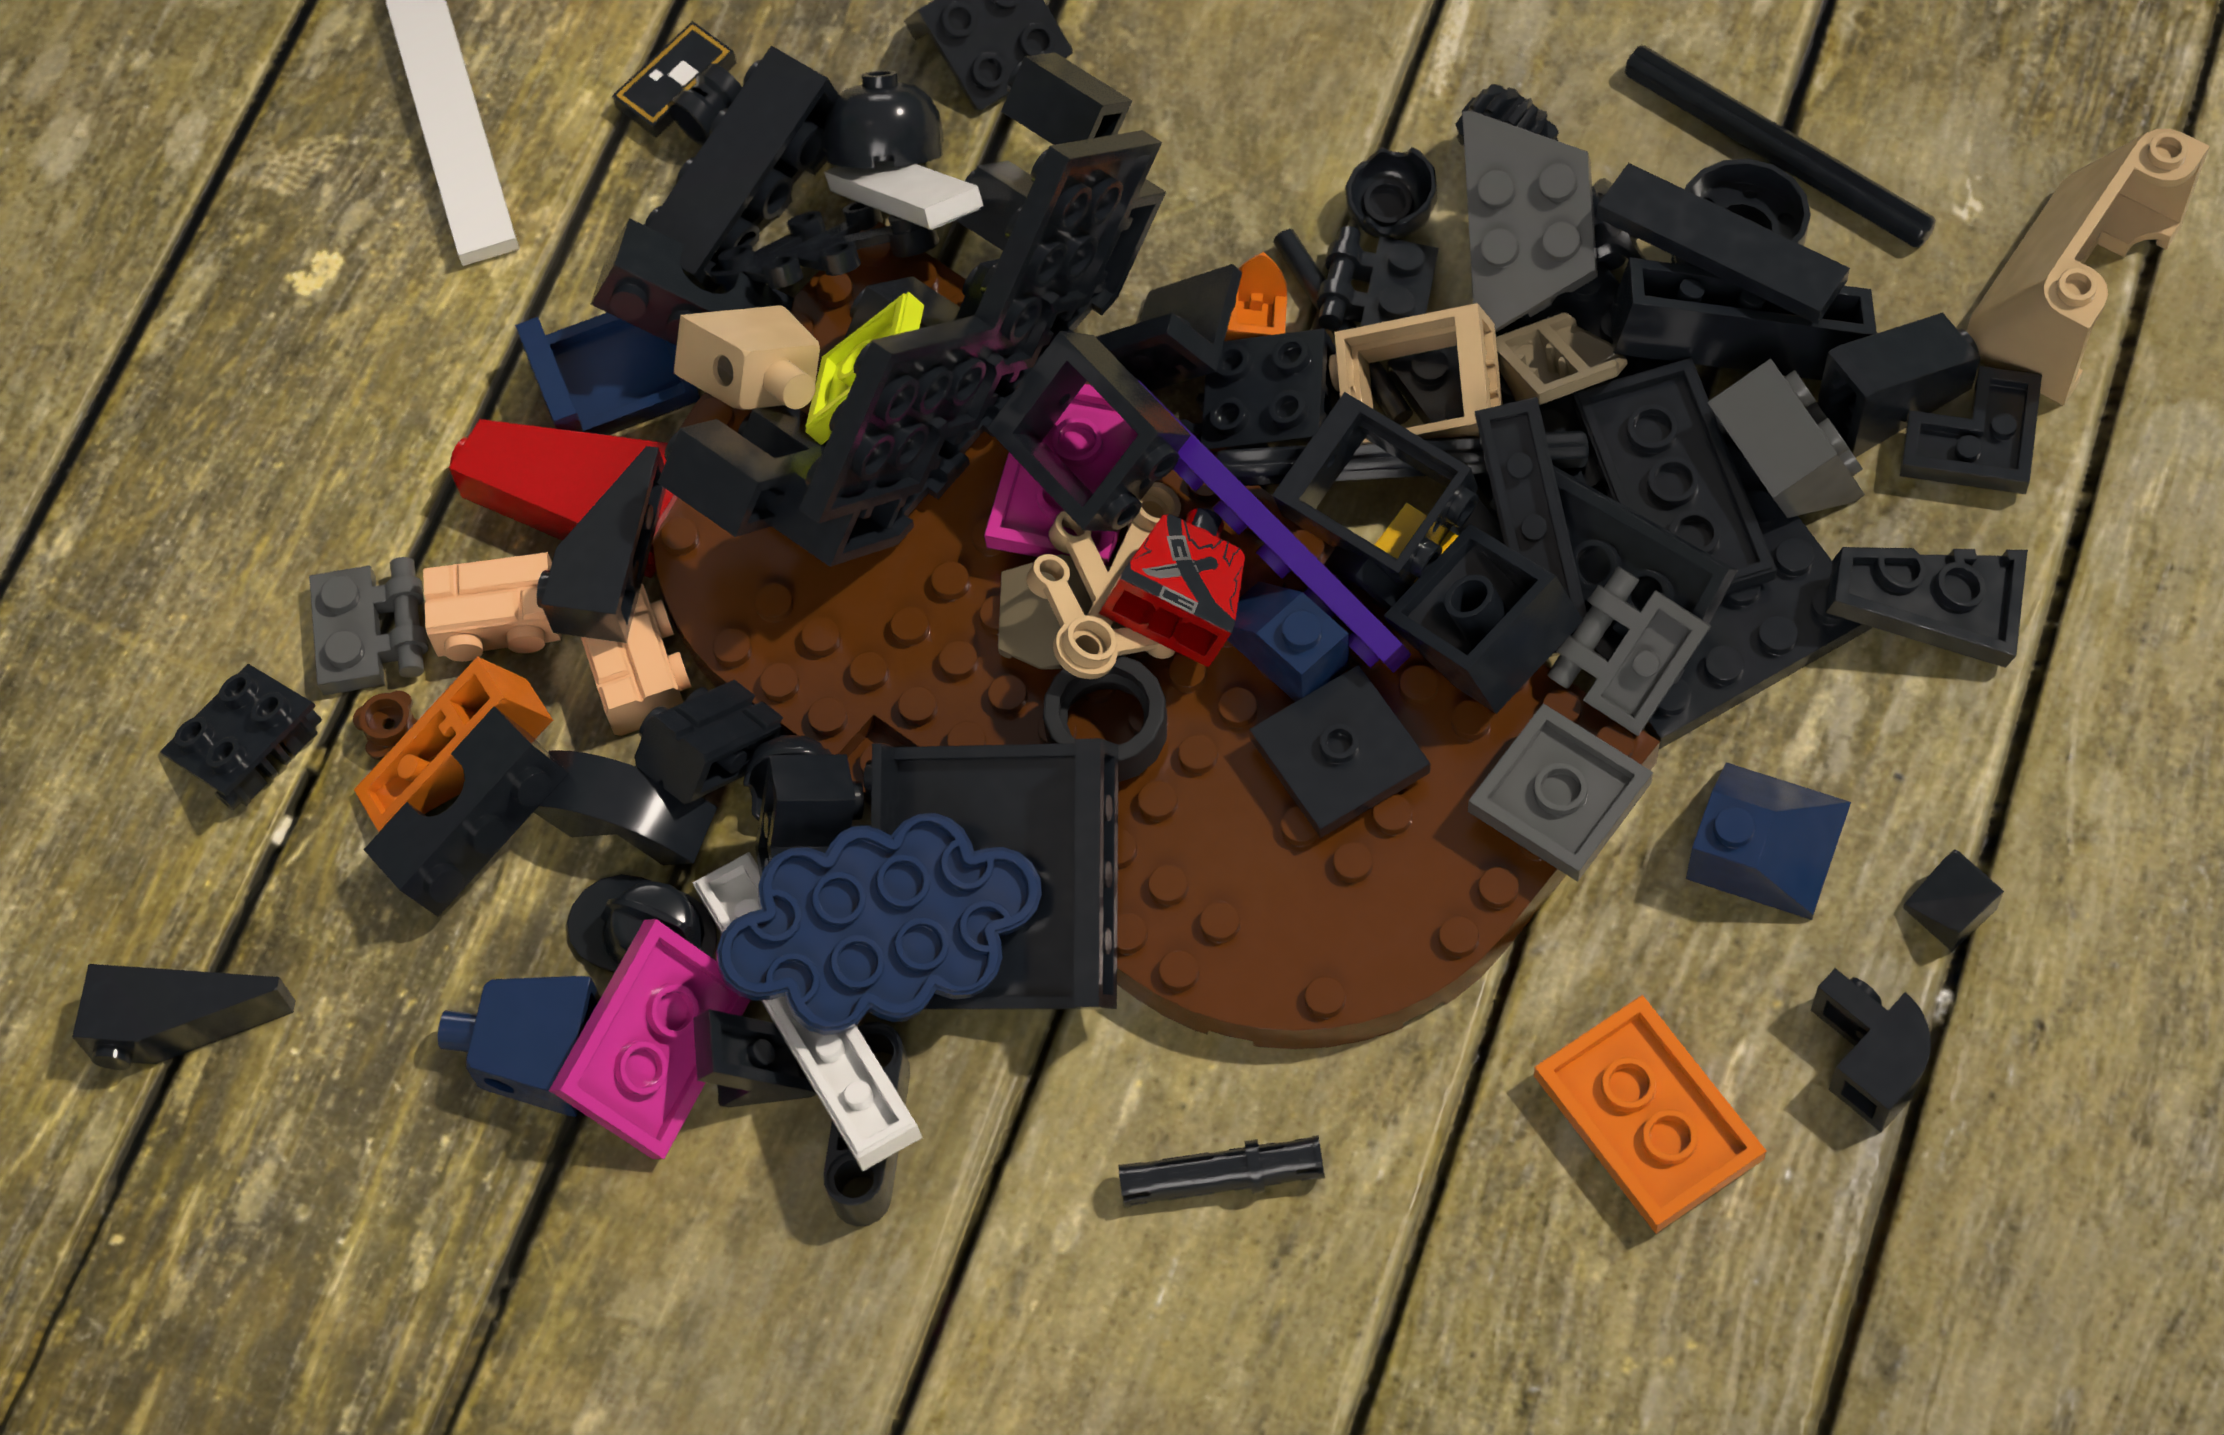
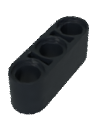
(840, 1162)

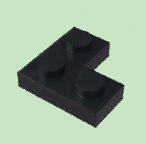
(1983, 451)

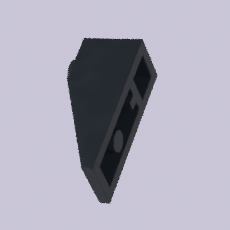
(605, 557)
(163, 1013)

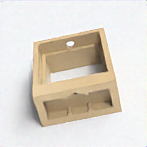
(1460, 326)

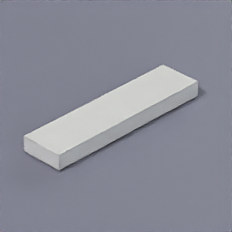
(907, 192)

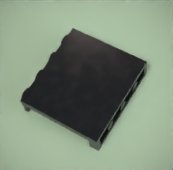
(1061, 815)

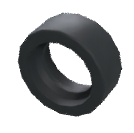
(1125, 676)

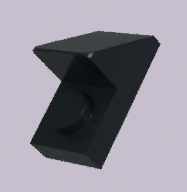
(746, 1060)

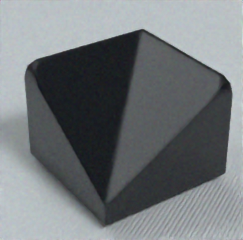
(1954, 900)

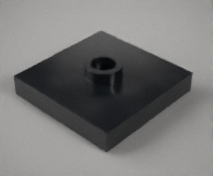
(1339, 751)

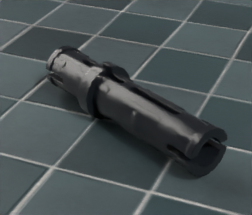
(1222, 1171)

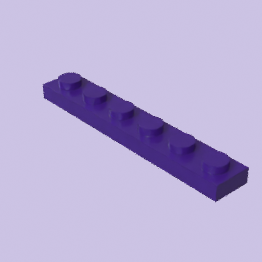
(1286, 553)

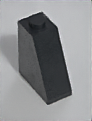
(1883, 376)

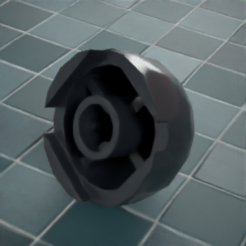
(882, 123)

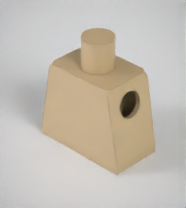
(748, 357)

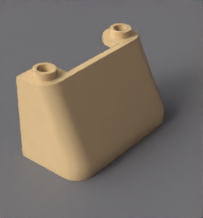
(2045, 295)

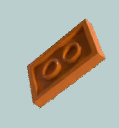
(1649, 1113)

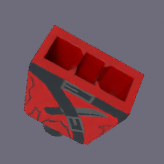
(1181, 586)

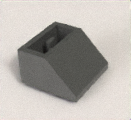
(1788, 441)

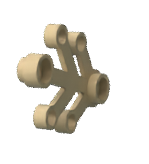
(1094, 630)

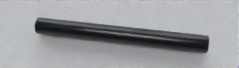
(1310, 279)

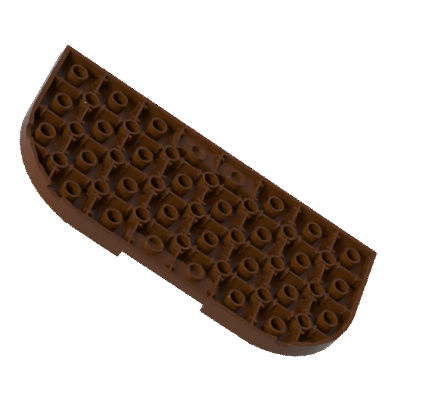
(1223, 884)

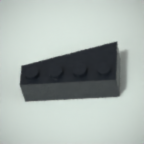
(747, 163)

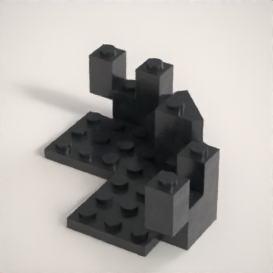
(935, 389)

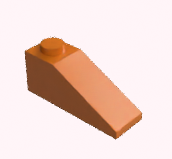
(421, 762)

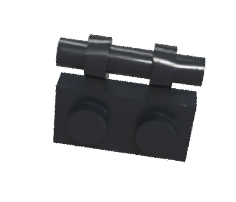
(1397, 275)

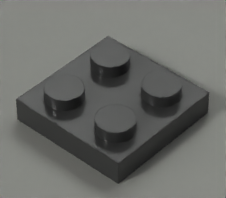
(1560, 792)

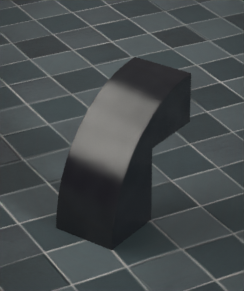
(622, 800)

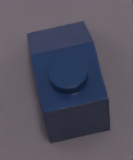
(1289, 639)

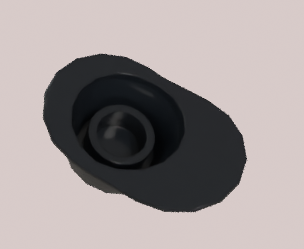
(614, 908)

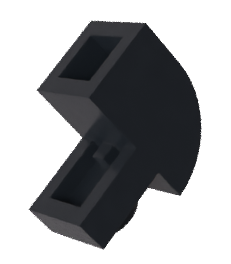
(1888, 1050)

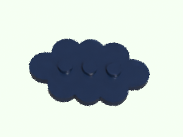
(878, 923)

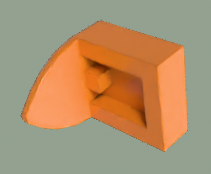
(1259, 300)

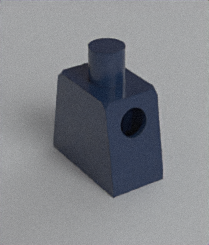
(522, 1035)

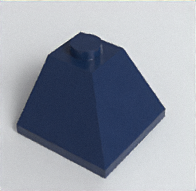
(1767, 840)

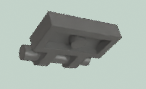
(348, 626)
(1644, 663)

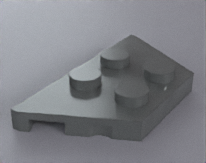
(1526, 218)

